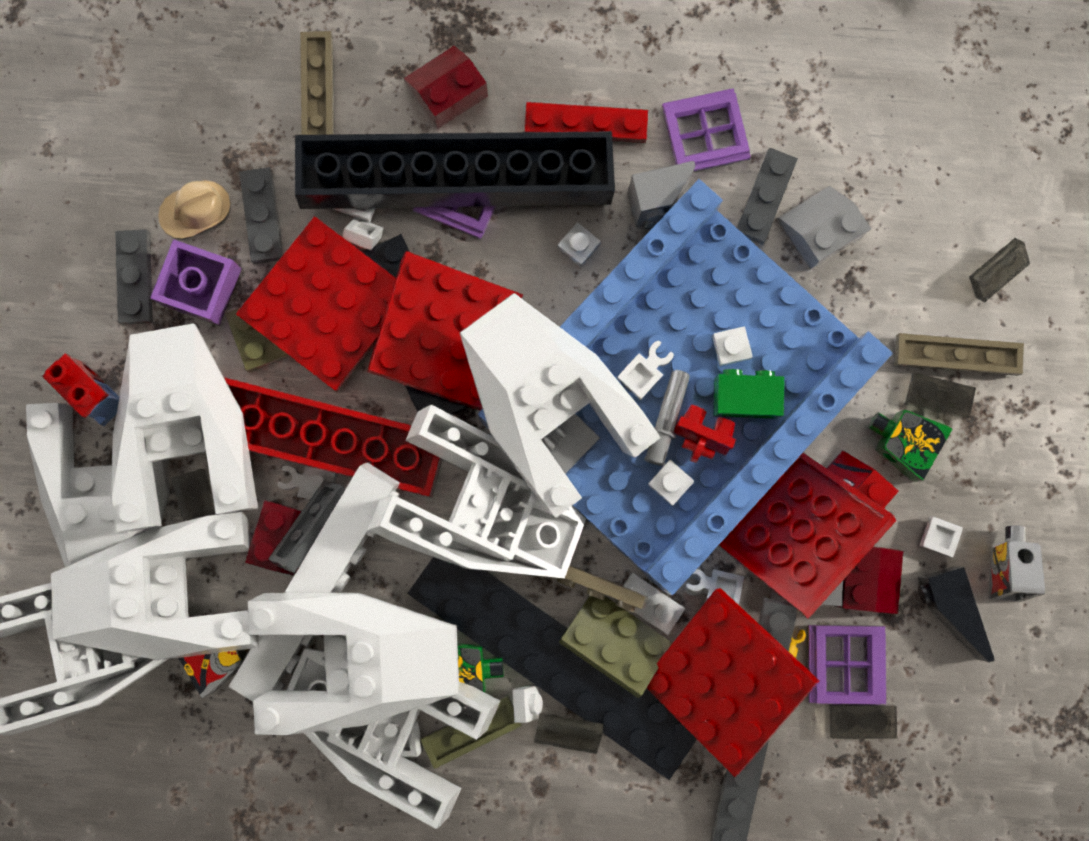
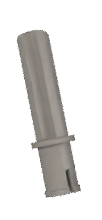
(668, 417)

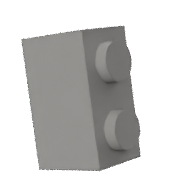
(657, 191)
(824, 226)

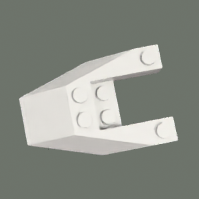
(535, 380)
(173, 408)
(80, 497)
(496, 516)
(137, 597)
(375, 660)
(83, 673)
(372, 752)

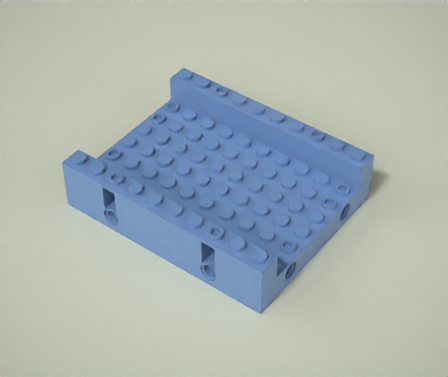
(680, 288)

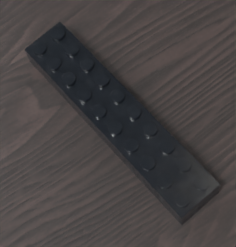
(454, 170)

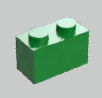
(748, 395)

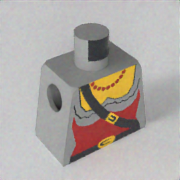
(1016, 568)
(212, 670)

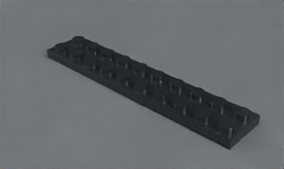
(530, 645)

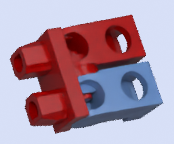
(82, 389)

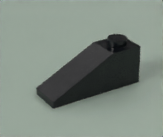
(953, 603)

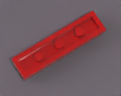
(625, 123)

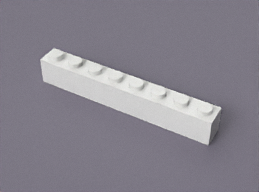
(321, 572)

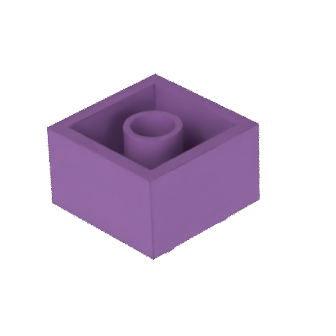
(196, 282)

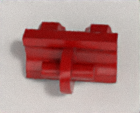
(701, 439)

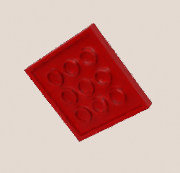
(322, 303)
(423, 326)
(807, 534)
(730, 682)

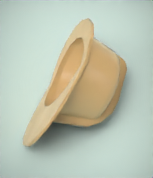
(194, 209)

